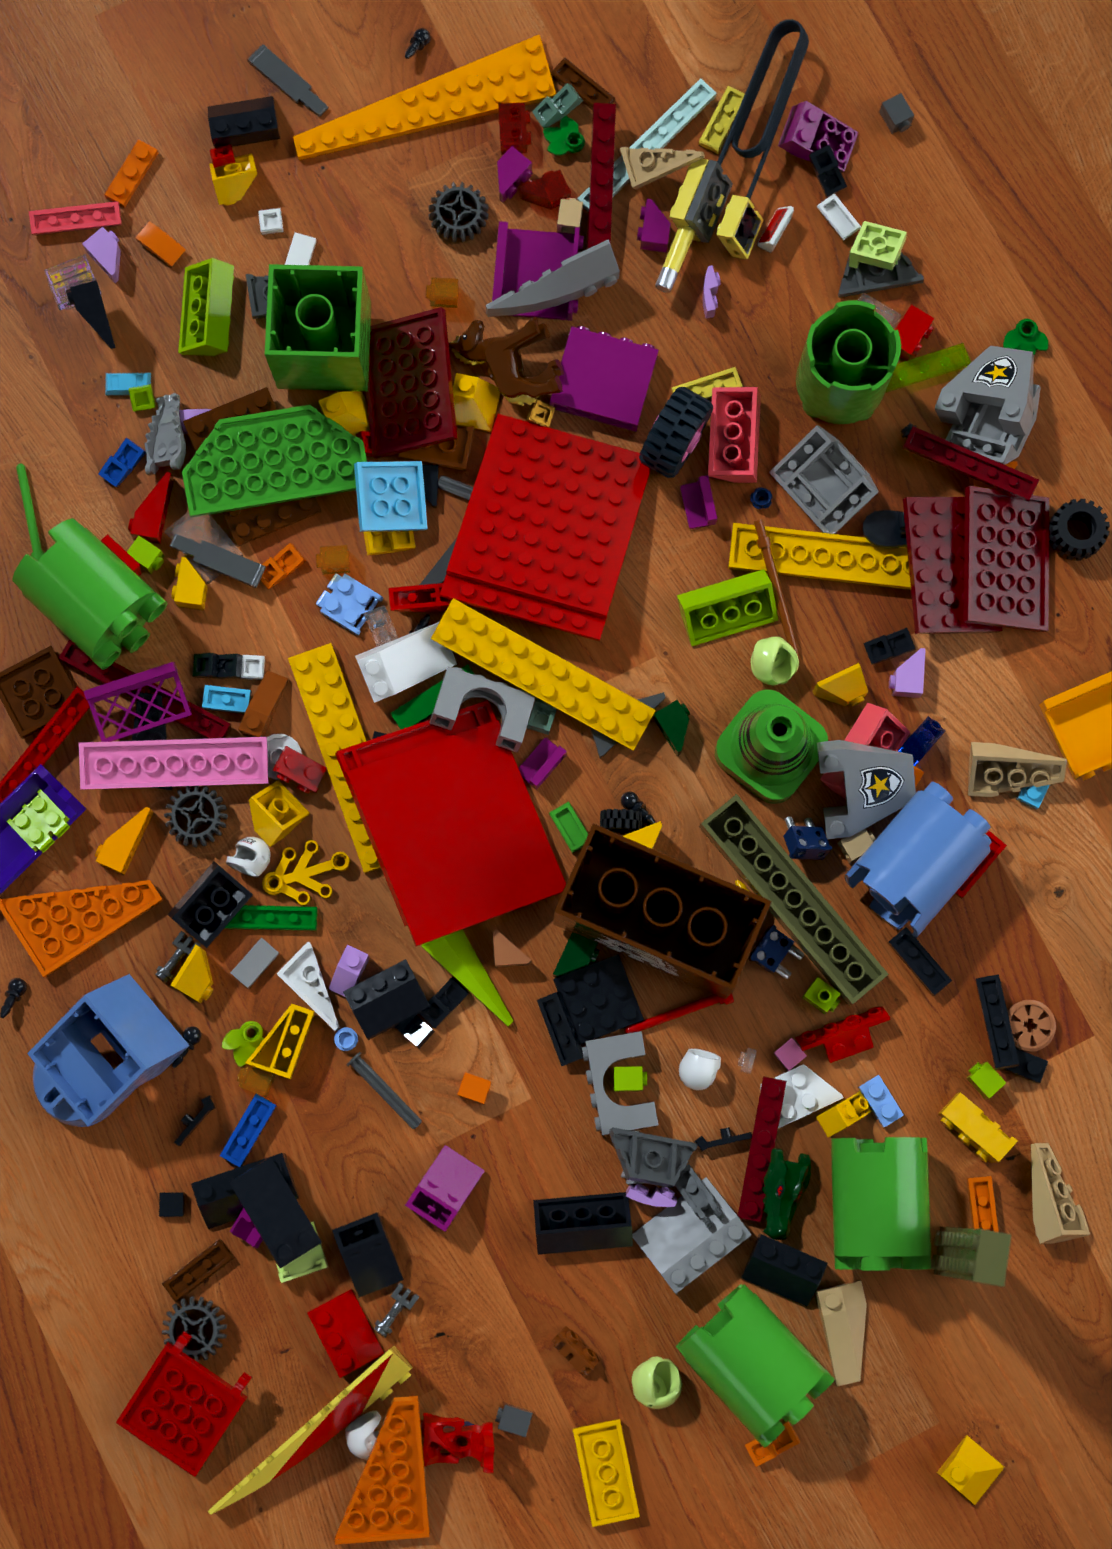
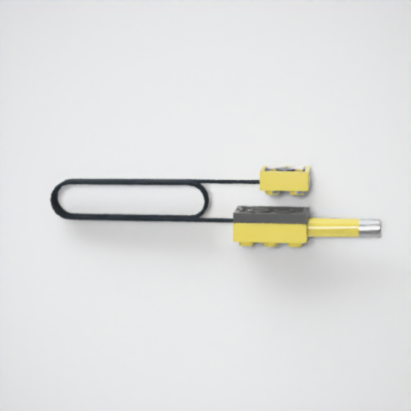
(707, 189)

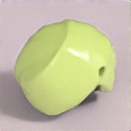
(774, 661)
(657, 1383)

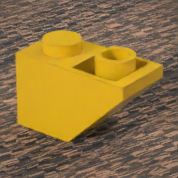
(190, 587)
(844, 1114)

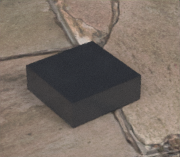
(171, 1204)

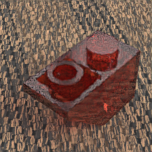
(546, 190)

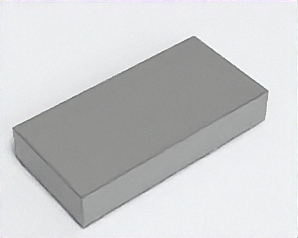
(255, 963)

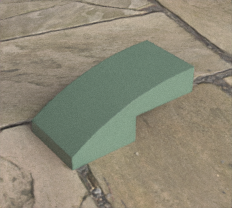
(556, 108)
(541, 717)

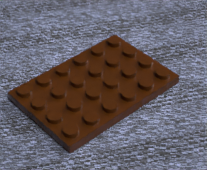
(260, 520)

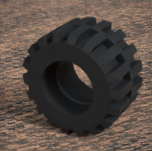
(1091, 517)

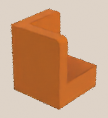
(474, 1088)

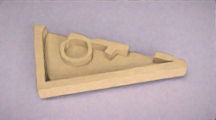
(649, 165)

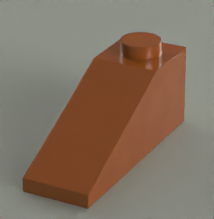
(263, 705)

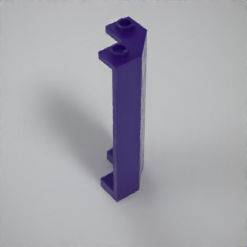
(14, 851)

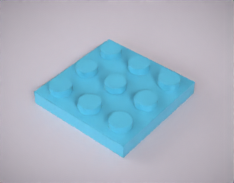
(390, 496)

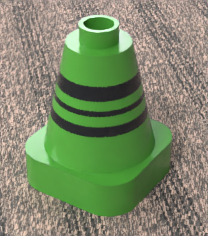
(765, 762)

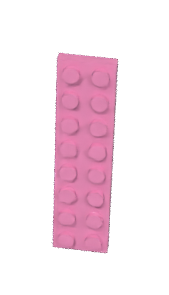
(173, 763)

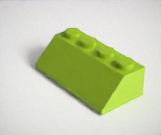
(206, 308)
(728, 607)

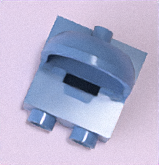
(74, 1077)

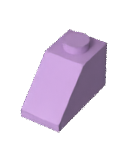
(105, 251)
(909, 677)
(348, 970)

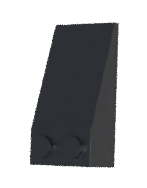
(275, 1212)

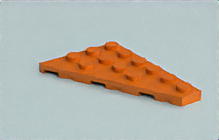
(68, 923)
(392, 1486)

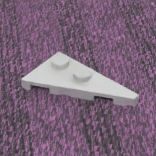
(305, 978)

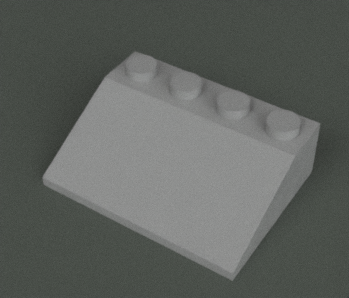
(683, 1245)

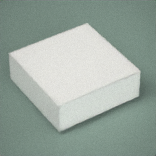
(270, 221)
(253, 667)

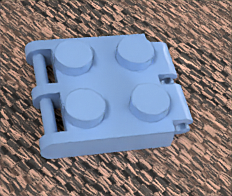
(347, 602)

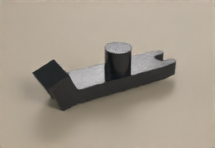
(192, 1123)
(726, 1138)

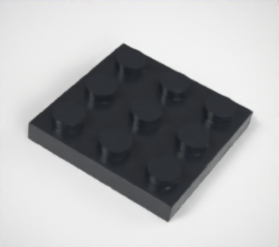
(599, 999)

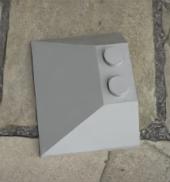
(984, 434)
(825, 480)

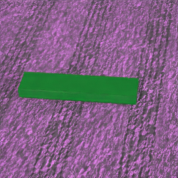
(419, 707)
(275, 918)

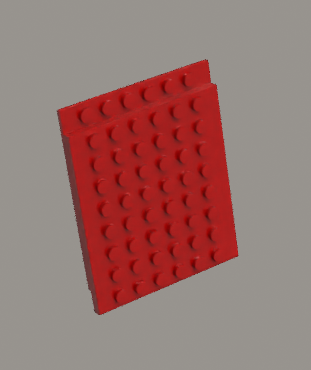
(547, 527)
(451, 823)

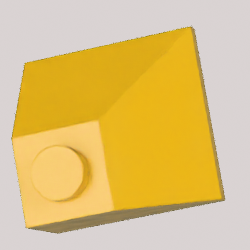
(233, 179)
(475, 402)
(348, 410)
(843, 687)
(275, 812)
(195, 976)
(970, 1469)

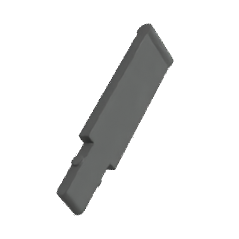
(286, 79)
(220, 560)

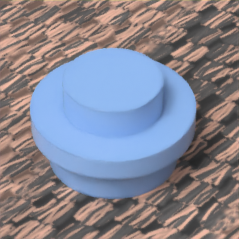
(346, 1039)

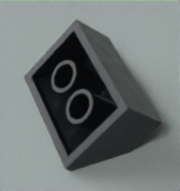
(243, 122)
(210, 904)
(386, 999)
(784, 1270)

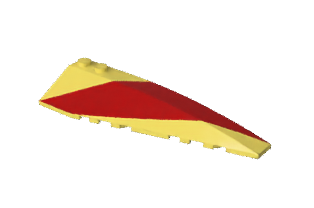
(327, 1423)

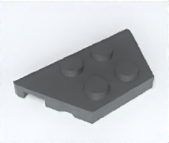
(873, 278)
(651, 1157)

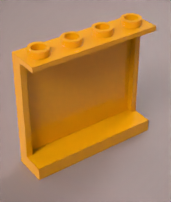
(1083, 725)

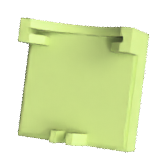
(877, 246)
(305, 1264)

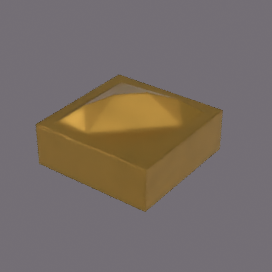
(540, 413)

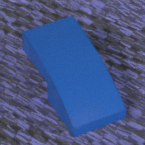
(122, 463)

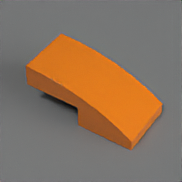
(160, 243)
(281, 565)
(783, 1442)

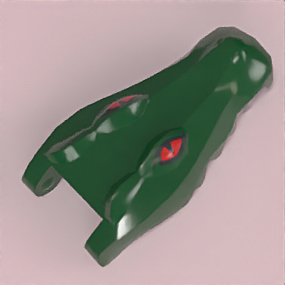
(783, 1189)

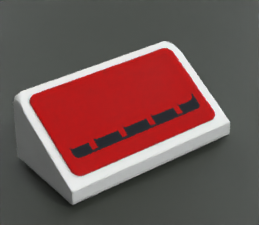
(775, 228)

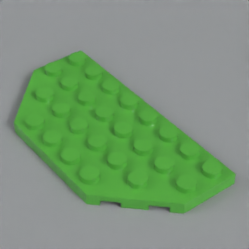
(271, 461)

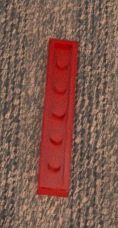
(46, 741)

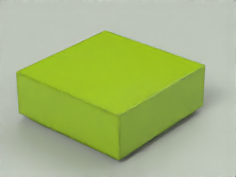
(142, 397)

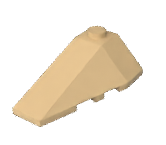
(1006, 768)
(1054, 1210)
(843, 1322)

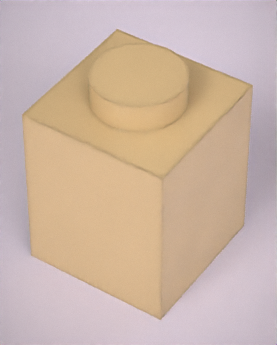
(569, 215)
(856, 845)

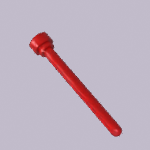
(678, 1012)

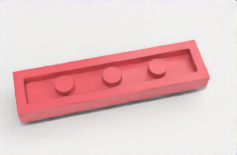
(75, 218)

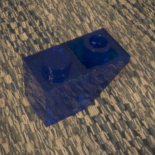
(922, 739)

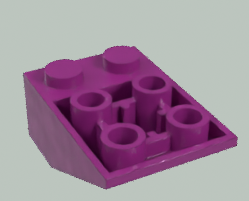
(813, 129)
(444, 1188)

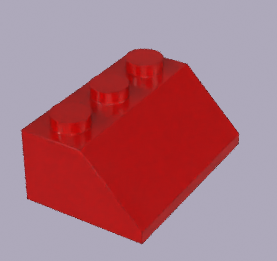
(345, 1333)

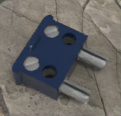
(806, 841)
(770, 948)

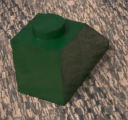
(673, 724)
(576, 954)

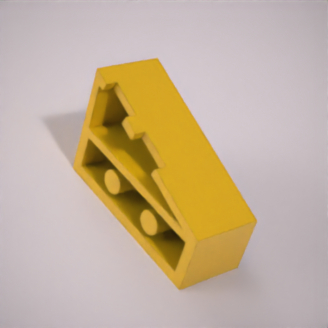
(284, 1043)
(976, 1129)

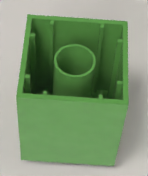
(318, 327)

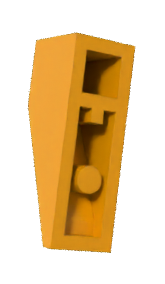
(121, 845)

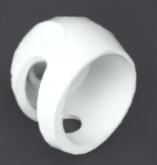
(251, 856)
(699, 1068)
(361, 1434)

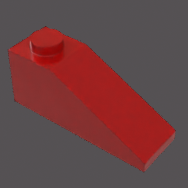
(152, 513)
(418, 598)

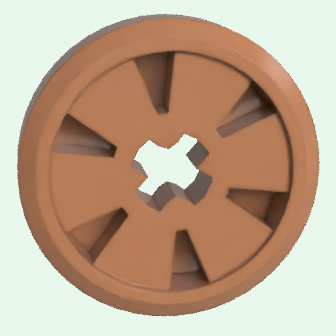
(1040, 1017)

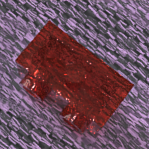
(513, 126)

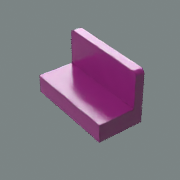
(699, 503)
(541, 762)

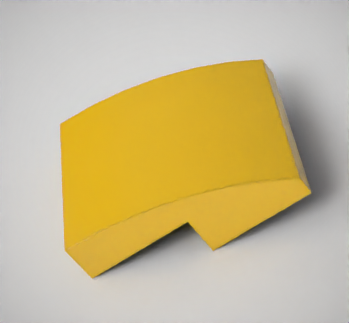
(388, 541)

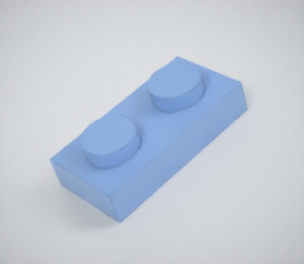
(881, 1101)

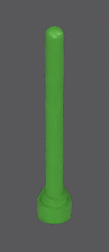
(29, 512)

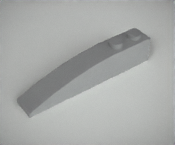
(577, 277)

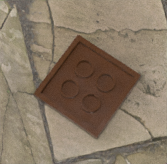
(34, 691)

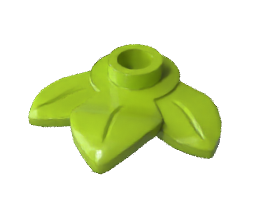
(241, 1044)

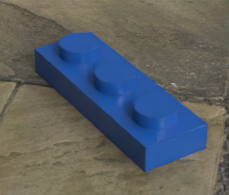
(248, 1130)

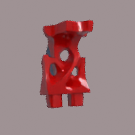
(443, 1434)

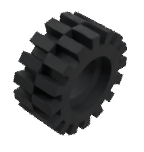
(621, 820)

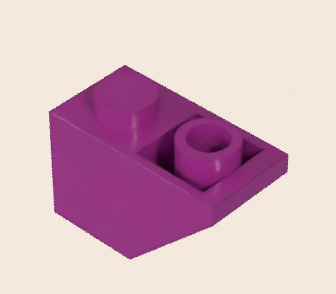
(512, 171)
(655, 229)

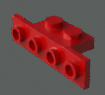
(846, 1036)

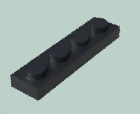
(997, 1022)

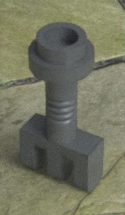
(164, 973)
(401, 1301)

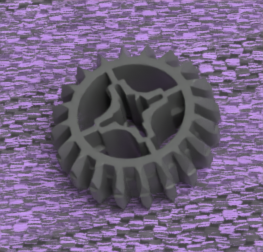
(441, 207)
(193, 826)
(201, 1337)

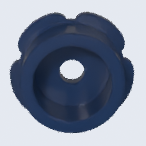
(761, 492)

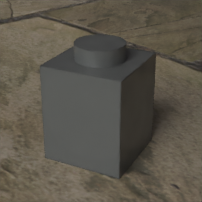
(896, 113)
(514, 1419)

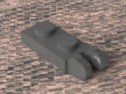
(697, 1195)

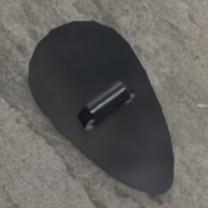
(885, 529)

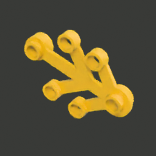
(301, 874)

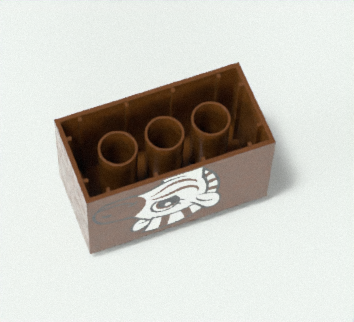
(661, 912)

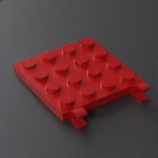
(182, 1407)

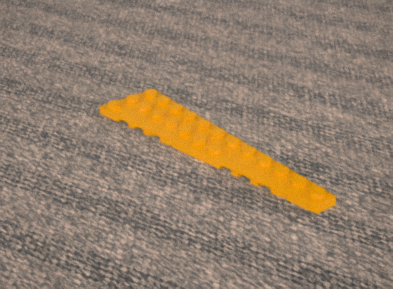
(462, 94)

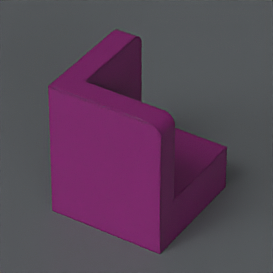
(246, 1230)

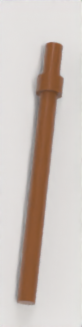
(764, 544)

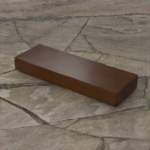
(586, 88)
(198, 1270)

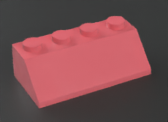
(734, 434)
(873, 728)

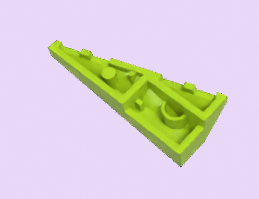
(461, 961)

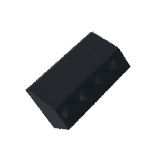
(217, 1198)
(583, 1223)

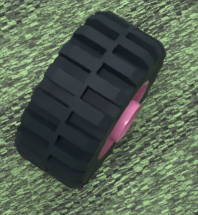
(676, 432)

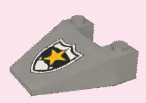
(994, 378)
(874, 780)

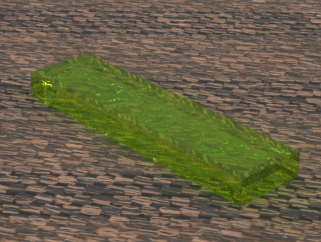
(929, 366)

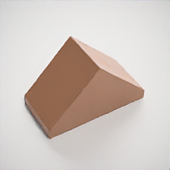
(506, 953)

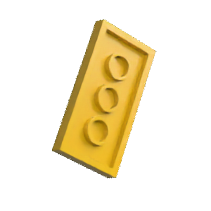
(606, 1472)

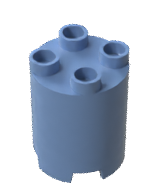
(921, 859)

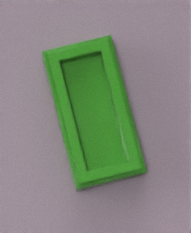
(569, 826)

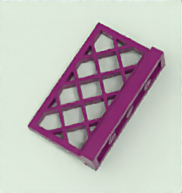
(131, 683)

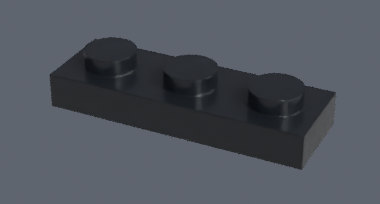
(919, 961)
(560, 1028)

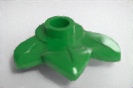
(562, 136)
(1028, 342)

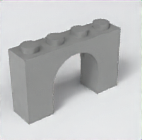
(512, 703)
(602, 1054)

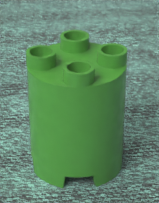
(847, 363)
(89, 594)
(881, 1203)
(755, 1365)

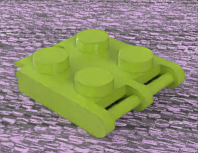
(39, 822)

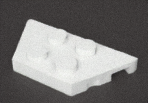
(804, 1094)

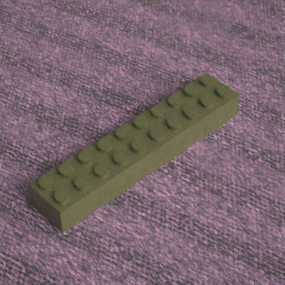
(794, 900)
(972, 1255)

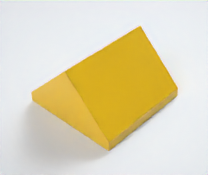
(646, 836)

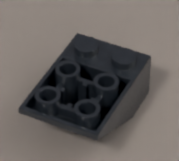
(368, 1254)

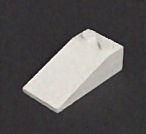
(403, 663)

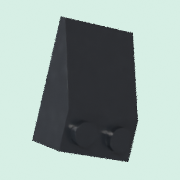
(89, 303)

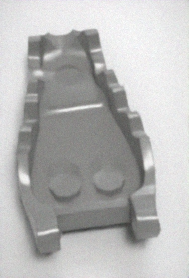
(166, 439)

